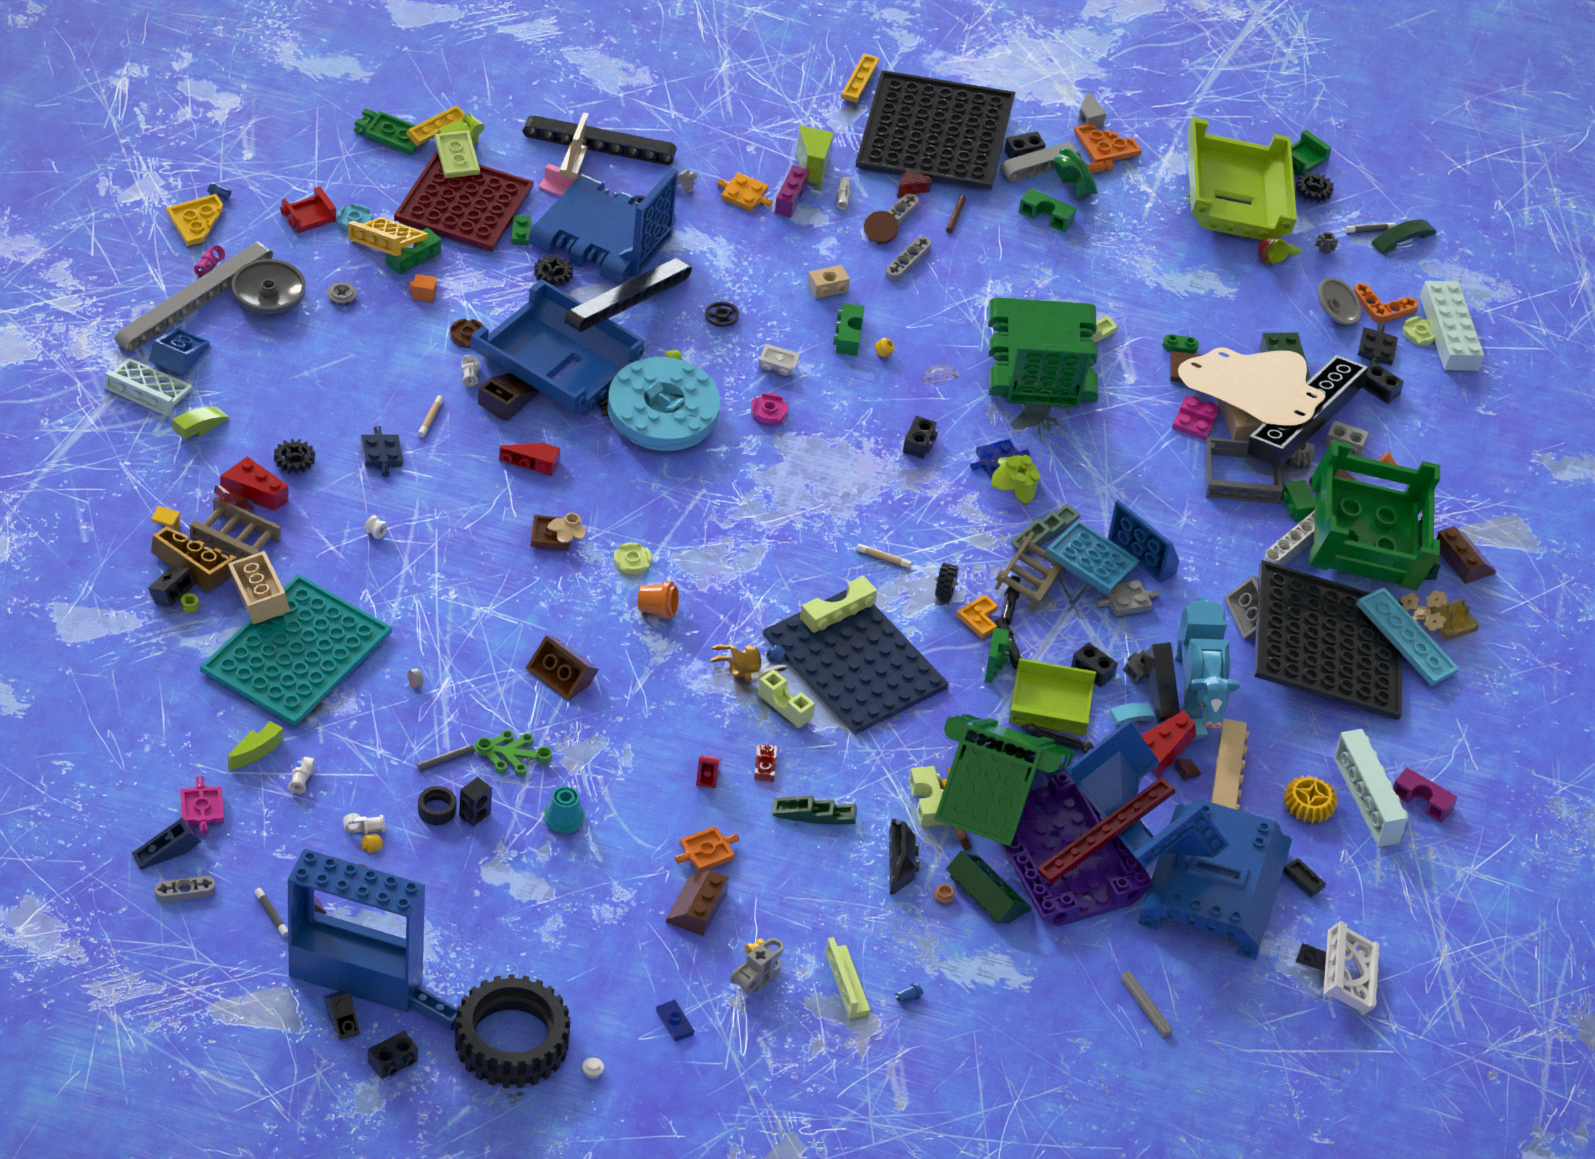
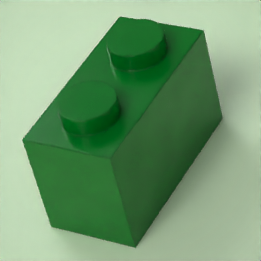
(1298, 499)

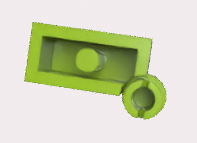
(469, 123)

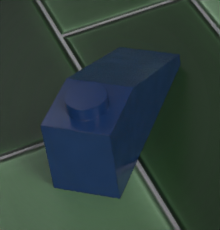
(168, 844)

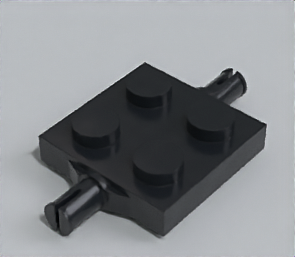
(1377, 345)

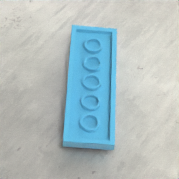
(1407, 636)

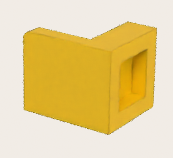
(167, 517)

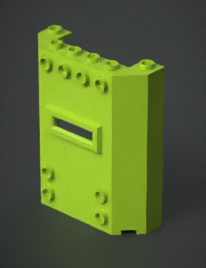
(1241, 173)

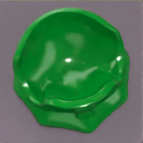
(1074, 169)

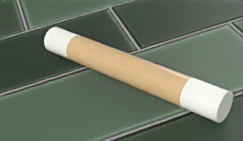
(432, 413)
(884, 556)

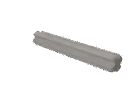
(1146, 1004)

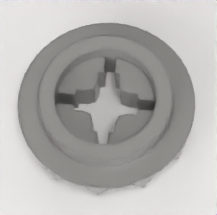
(341, 288)

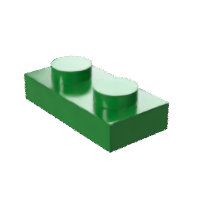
(521, 230)

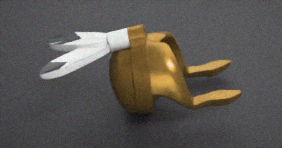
(745, 663)

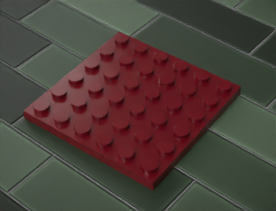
(464, 207)

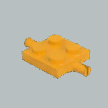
(744, 192)

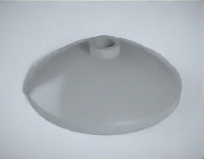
(1339, 301)

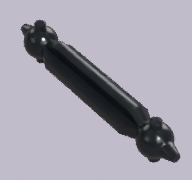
(1059, 738)

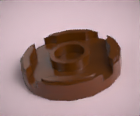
(881, 227)
(462, 330)

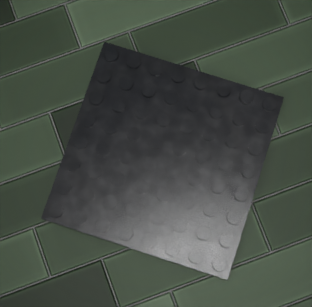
(936, 129)
(1323, 643)

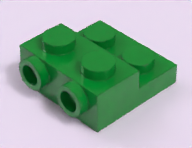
(997, 653)

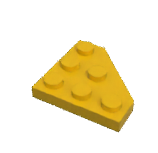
(195, 218)

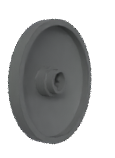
(268, 286)

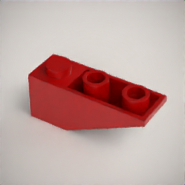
(533, 456)

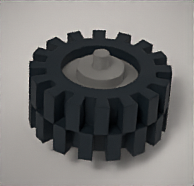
(946, 581)

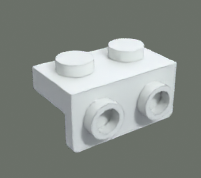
(778, 360)

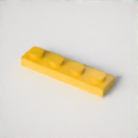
(860, 78)
(428, 128)

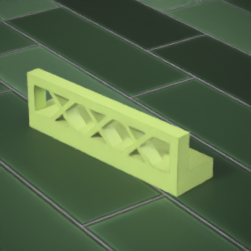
(847, 979)

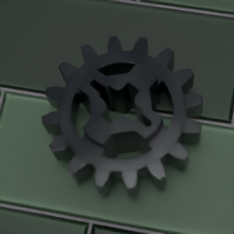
(1313, 187)
(553, 270)
(294, 456)

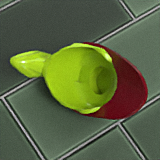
(1276, 250)

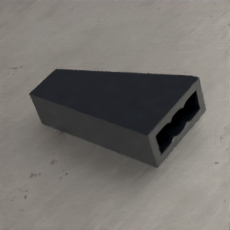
(1161, 680)

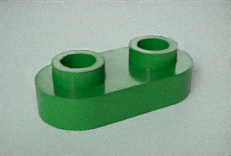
(1180, 344)

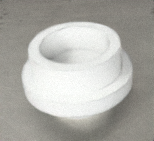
(593, 1067)

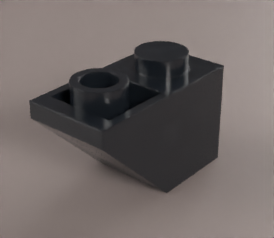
(342, 1014)

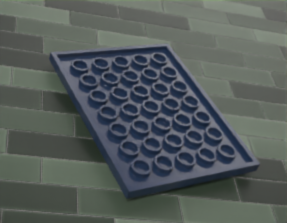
(858, 665)

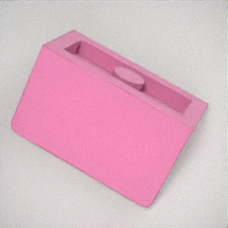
(553, 182)

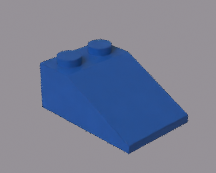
(177, 351)

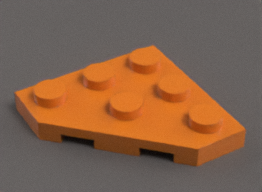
(1105, 144)

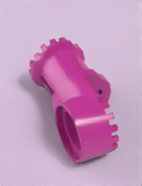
(209, 257)

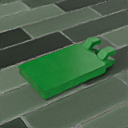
(386, 130)

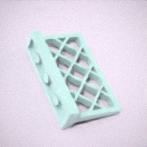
(144, 393)

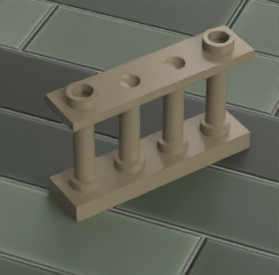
(227, 544)
(1042, 585)

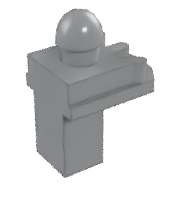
(687, 180)

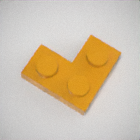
(976, 616)

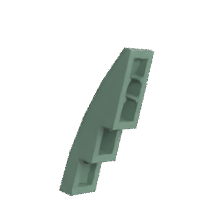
(1048, 527)

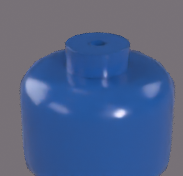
(776, 654)

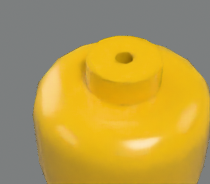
(884, 347)
(371, 843)

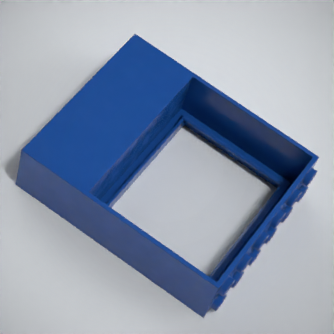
(346, 953)

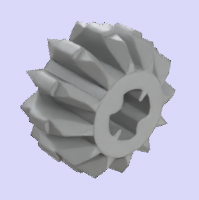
(1303, 455)

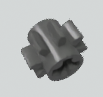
(1326, 242)

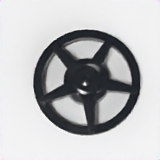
(722, 314)

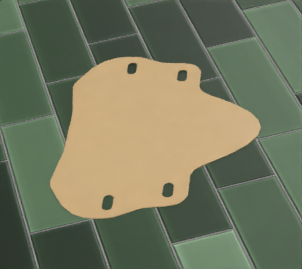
(1261, 384)

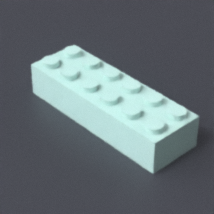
(1451, 325)
(1370, 787)

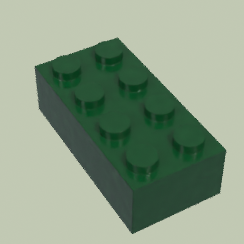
(1283, 341)

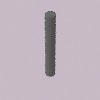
(445, 757)

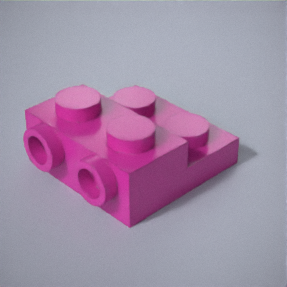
(1196, 417)

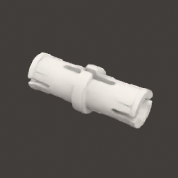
(843, 193)

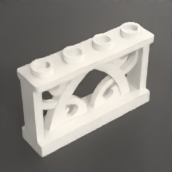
(1343, 941)

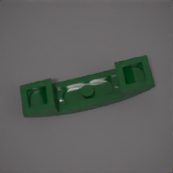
(1389, 239)

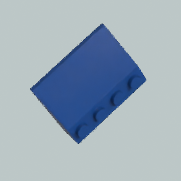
(1144, 542)

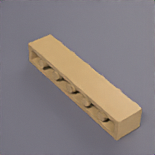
(1230, 764)

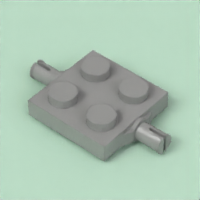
(1128, 598)

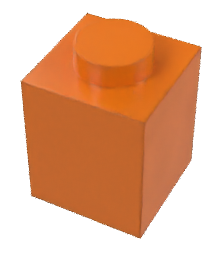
(423, 288)

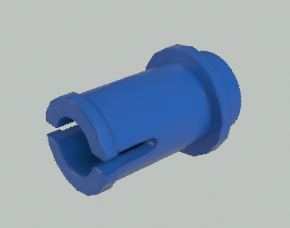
(221, 192)
(909, 993)

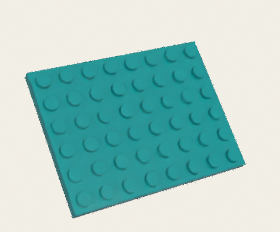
(297, 656)

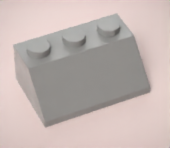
(1243, 606)

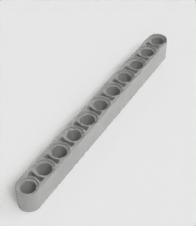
(188, 299)

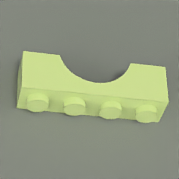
(820, 614)

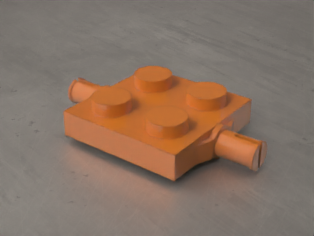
(707, 849)

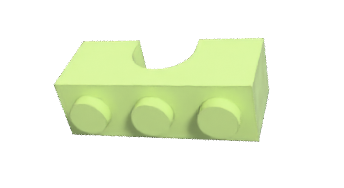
(774, 691)
(926, 783)

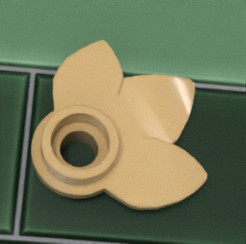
(567, 527)

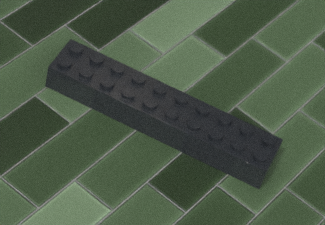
(1339, 382)

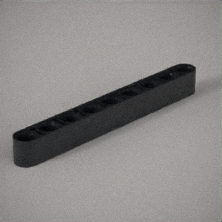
(601, 140)

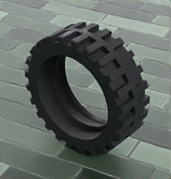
(510, 1067)

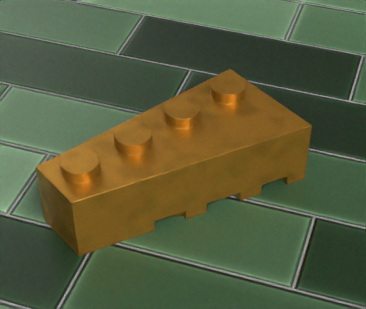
(206, 565)

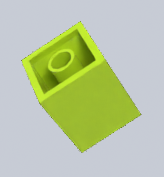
(814, 152)

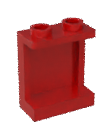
(309, 212)

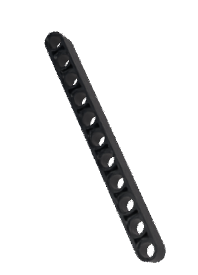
(627, 295)

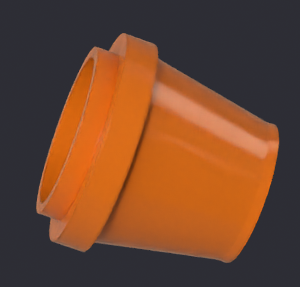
(659, 599)

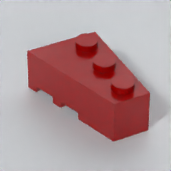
(256, 484)
(1170, 739)

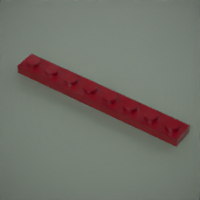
(1106, 830)

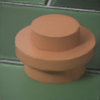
(944, 893)

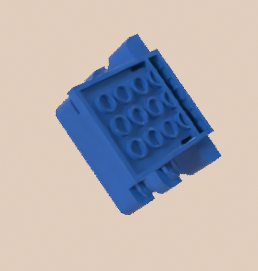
(608, 227)

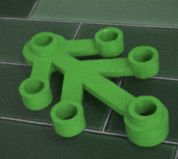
(489, 747)

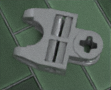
(759, 966)

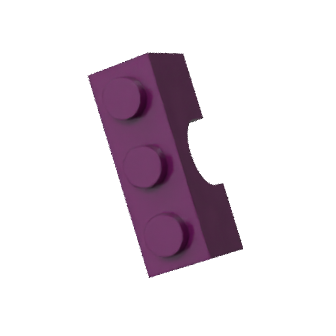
(792, 188)
(1413, 785)

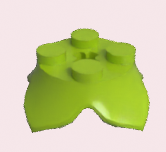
(1017, 474)

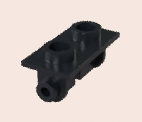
(1312, 957)

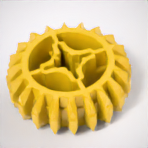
(1322, 803)

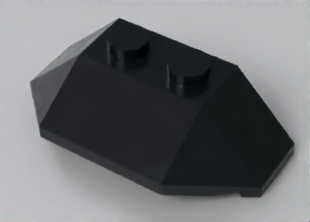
(901, 855)

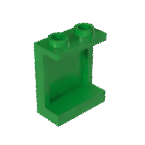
(1309, 153)

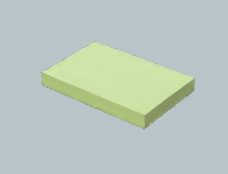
(457, 154)

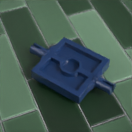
(381, 450)

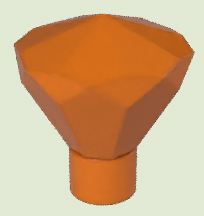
(1387, 457)

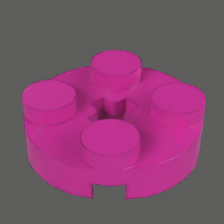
(762, 414)

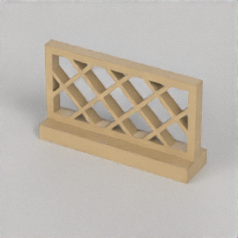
(576, 152)

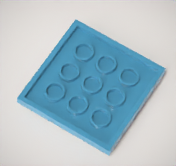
(1092, 557)

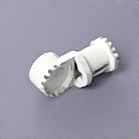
(469, 369)
(301, 775)
(363, 823)

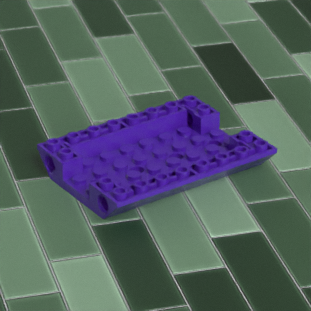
(1108, 875)

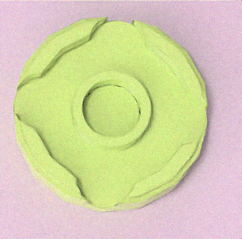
(1415, 331)
(632, 558)

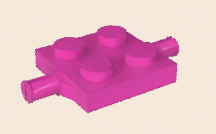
(202, 805)

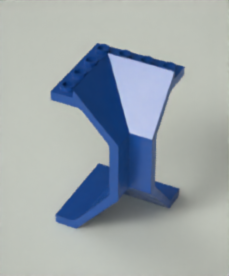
(1112, 776)

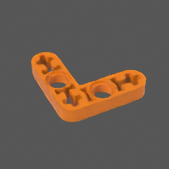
(1382, 312)

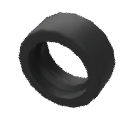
(437, 817)

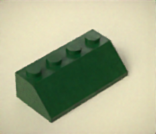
(987, 887)

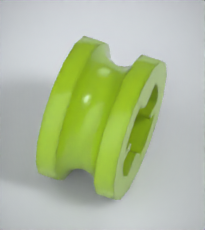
(189, 608)

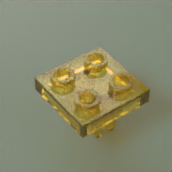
(1458, 619)

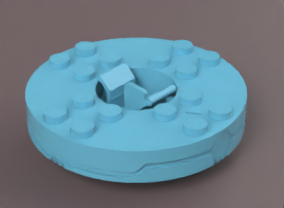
(663, 403)

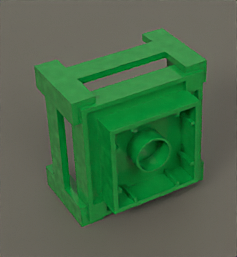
(1370, 526)

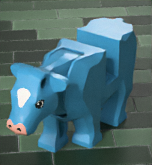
(1205, 661)

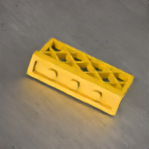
(385, 235)

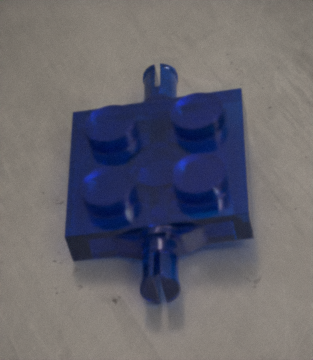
(991, 453)

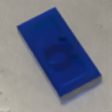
(674, 1020)

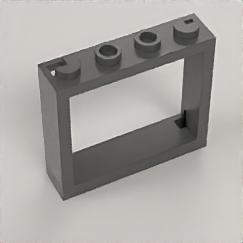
(1238, 490)

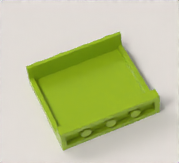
(1052, 697)

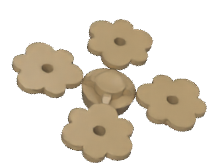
(1423, 613)

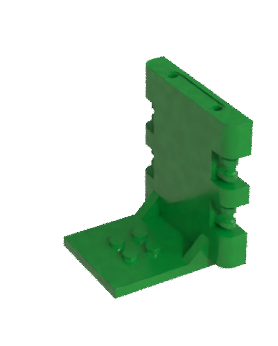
(1042, 351)
(993, 775)

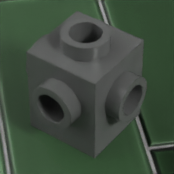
(1135, 667)

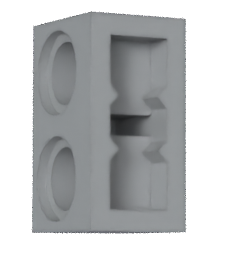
(1347, 434)

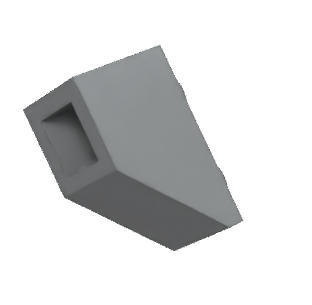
(1091, 112)

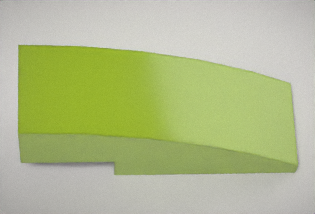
(198, 421)
(255, 746)

